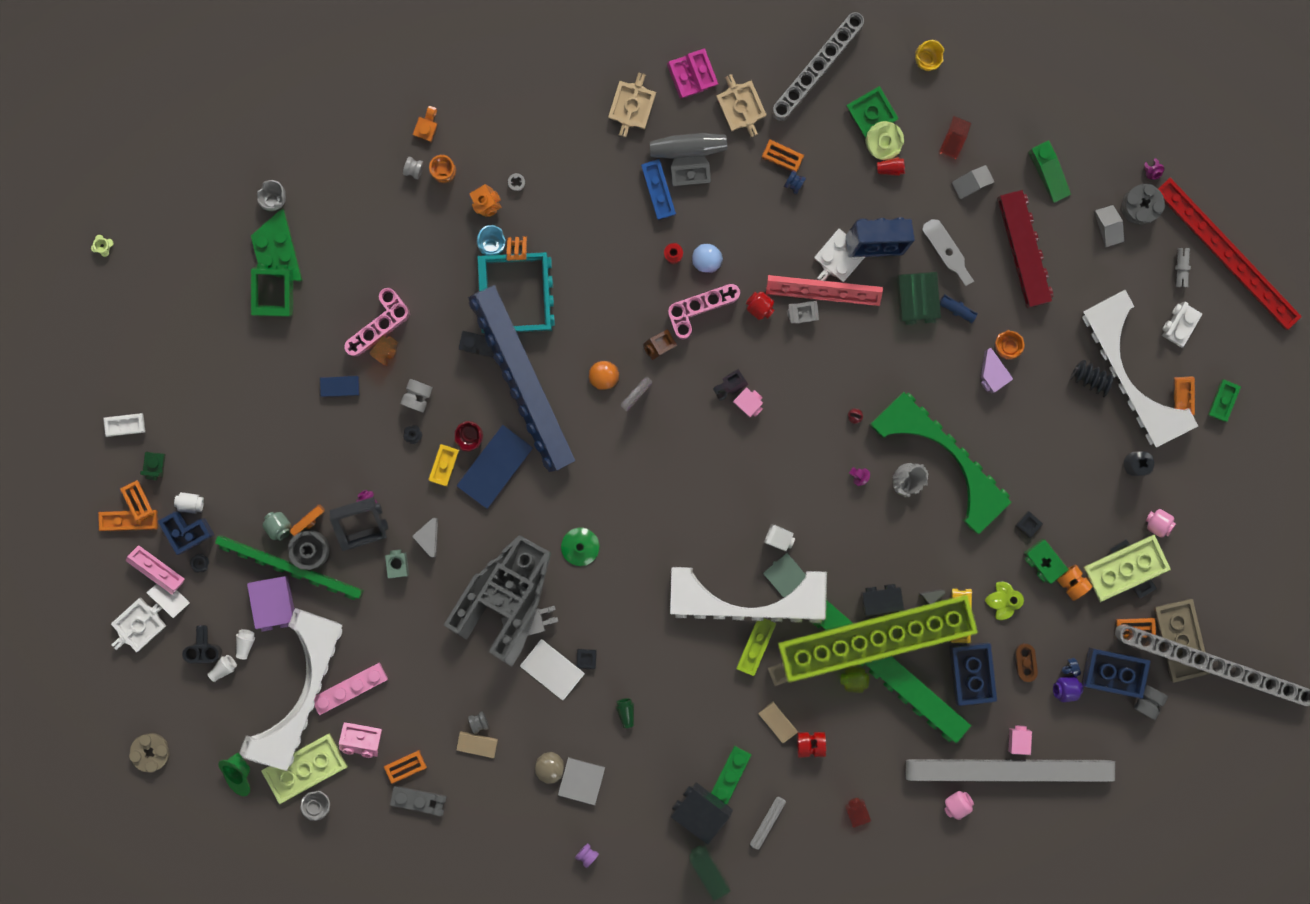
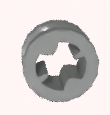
(515, 176)

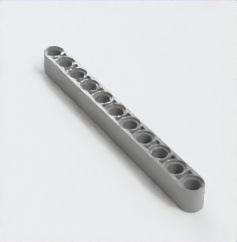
(1206, 661)
(1009, 770)

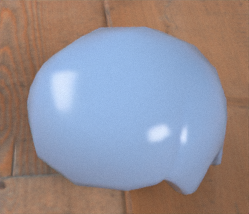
(707, 258)

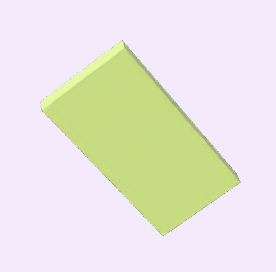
(1127, 568)
(309, 767)

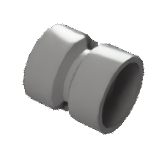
(421, 390)

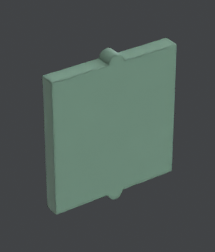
(785, 575)

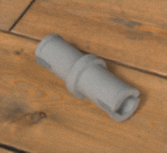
(1183, 267)

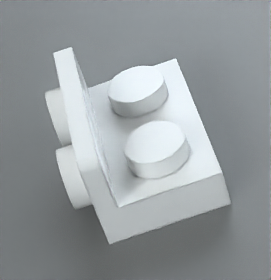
(1182, 324)

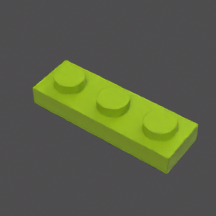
(756, 646)

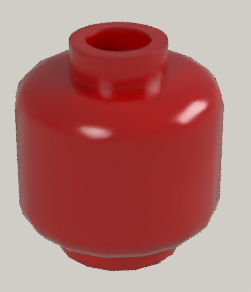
(760, 305)

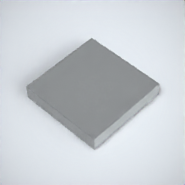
(581, 781)

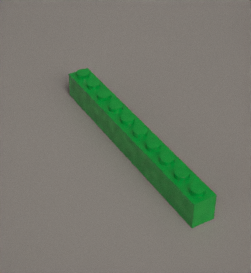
(907, 685)

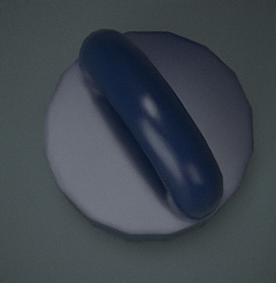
(1072, 667)

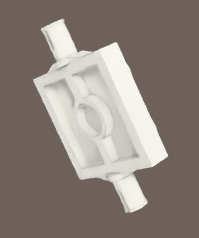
(835, 258)
(138, 625)

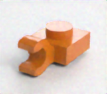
(426, 127)

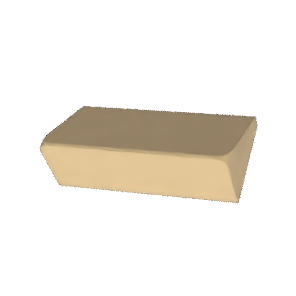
(778, 722)
(477, 744)

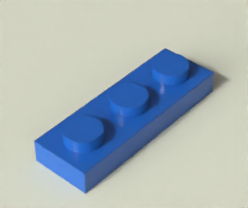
(658, 189)

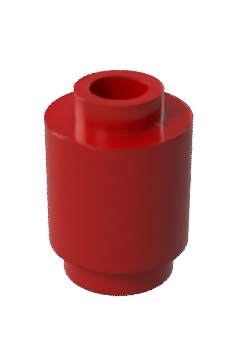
(673, 259)

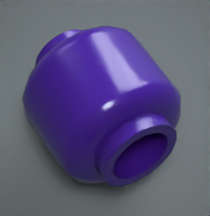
(1067, 689)

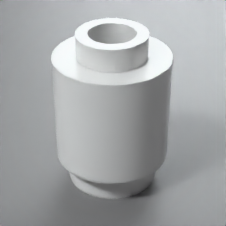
(189, 503)

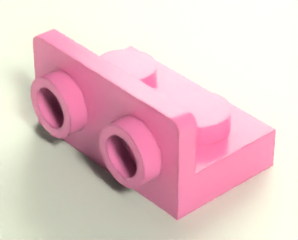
(360, 740)

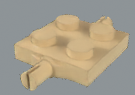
(632, 105)
(741, 105)

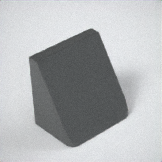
(932, 596)

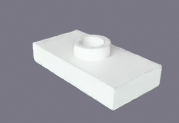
(124, 425)

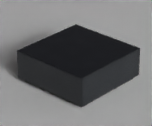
(1029, 524)
(586, 658)

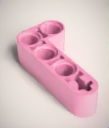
(704, 307)
(374, 326)

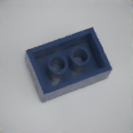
(880, 237)
(1115, 672)
(973, 673)

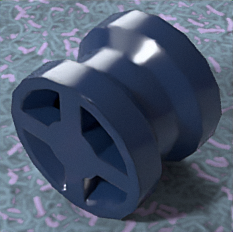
(794, 182)

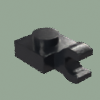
(732, 383)

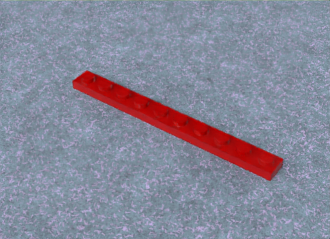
(1229, 254)

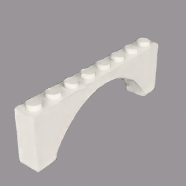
(1159, 420)
(692, 598)
(277, 744)

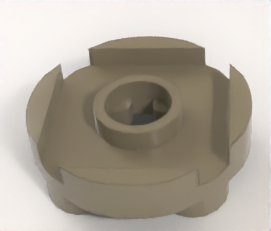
(160, 751)

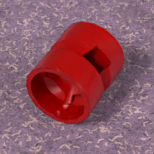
(804, 744)

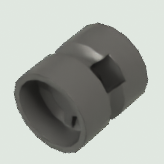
(1151, 702)

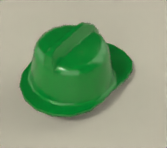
(236, 773)

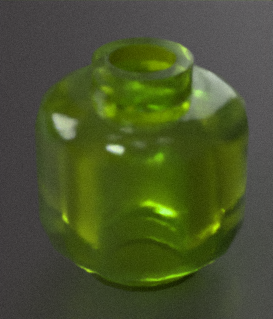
(855, 680)

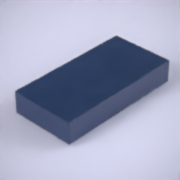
(339, 386)

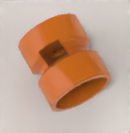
(442, 169)
(1077, 588)

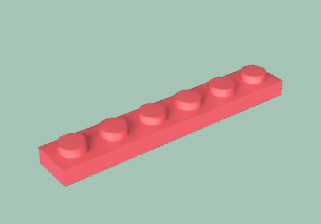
(824, 290)

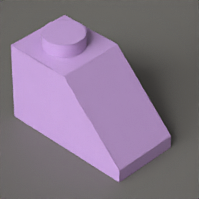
(993, 372)

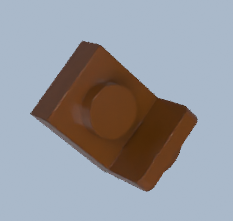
(659, 344)

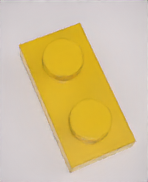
(443, 465)

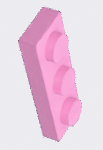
(155, 569)

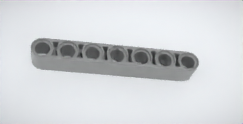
(822, 58)

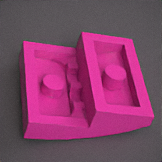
(692, 73)

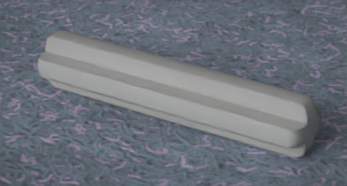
(767, 823)

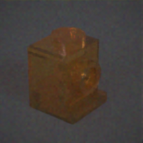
(384, 349)

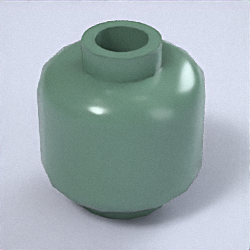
(276, 525)

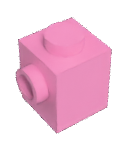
(749, 402)

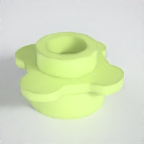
(96, 247)

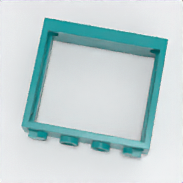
(547, 283)

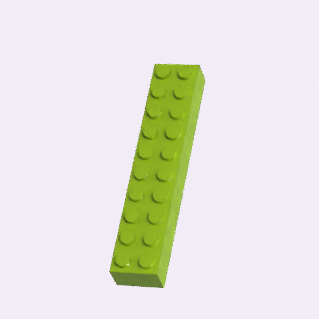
(877, 638)

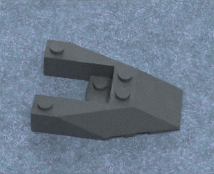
(509, 587)

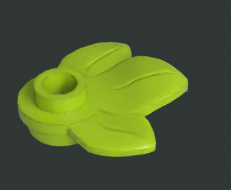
(1002, 600)

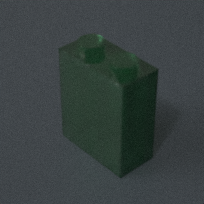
(918, 298)
(709, 872)

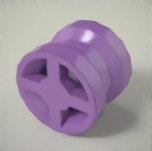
(586, 855)

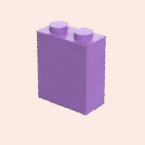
(271, 602)

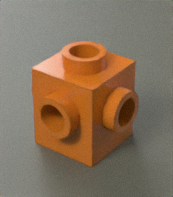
(485, 201)

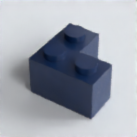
(182, 536)

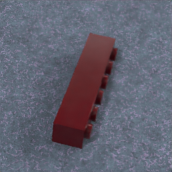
(1024, 248)

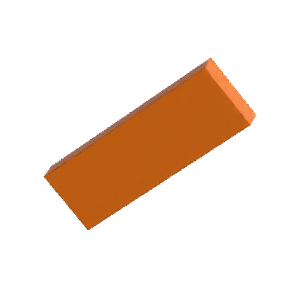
(125, 521)

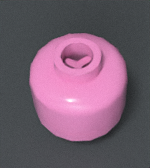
(1160, 523)
(958, 805)

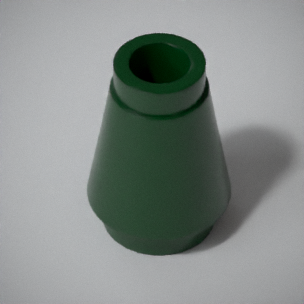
(625, 710)

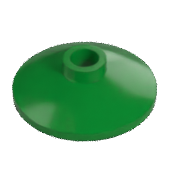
(590, 544)

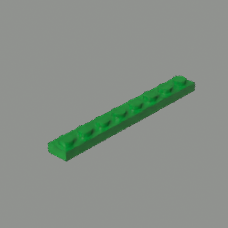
(280, 565)

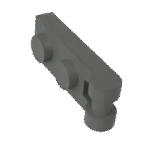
(417, 800)

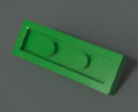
(731, 774)

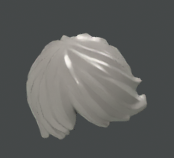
(909, 479)

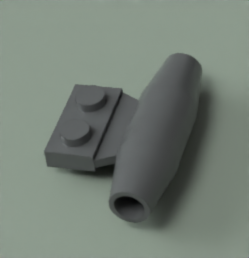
(689, 155)

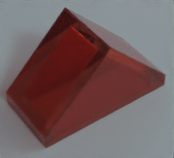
(955, 137)

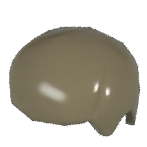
(549, 767)

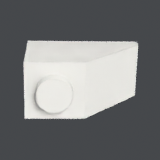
(779, 538)

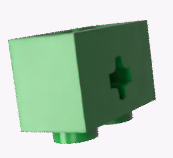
(1055, 565)

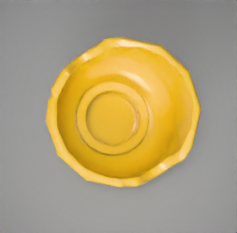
(929, 55)

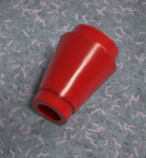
(891, 167)

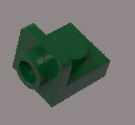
(153, 465)

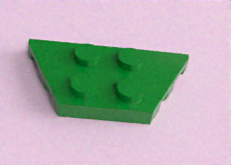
(275, 245)

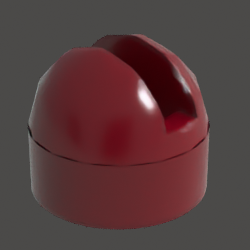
(852, 419)

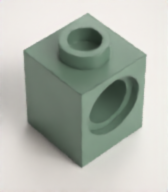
(393, 572)

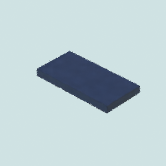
(494, 466)

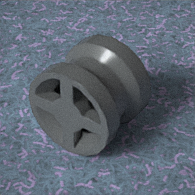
(478, 722)

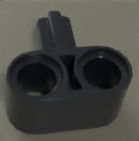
(202, 647)

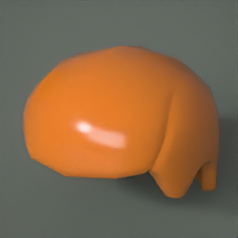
(1009, 344)
(603, 375)

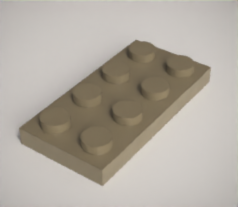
(1180, 624)

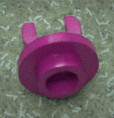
(1155, 171)
(860, 476)
(364, 495)

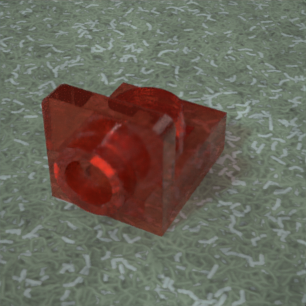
(857, 812)

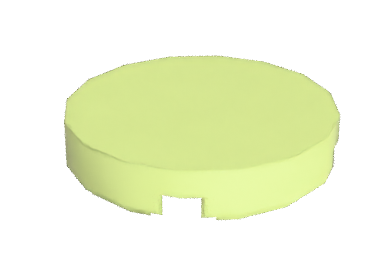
(884, 140)

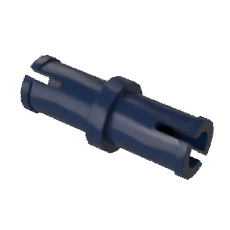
(958, 308)

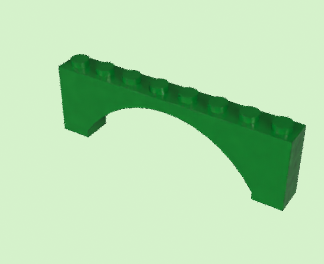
(984, 498)

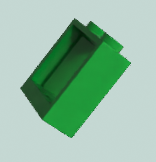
(286, 310)

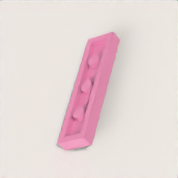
(349, 688)

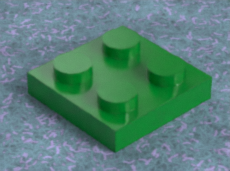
(871, 109)

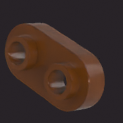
(1024, 662)

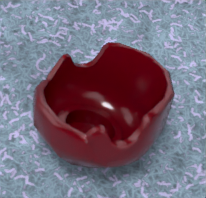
(468, 435)

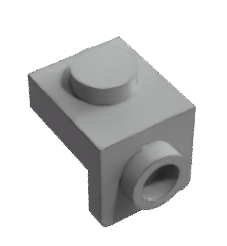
(803, 312)

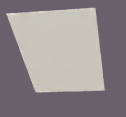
(552, 669)

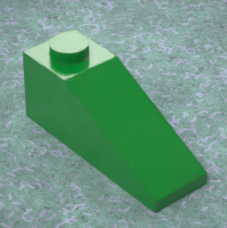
(1050, 171)

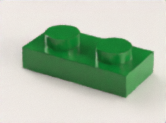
(1224, 400)

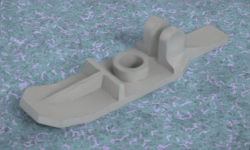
(941, 242)

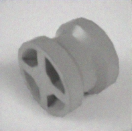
(413, 168)

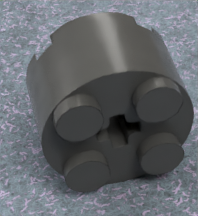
(1150, 196)
(298, 550)

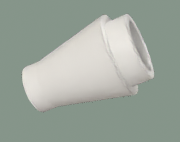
(244, 642)
(222, 668)

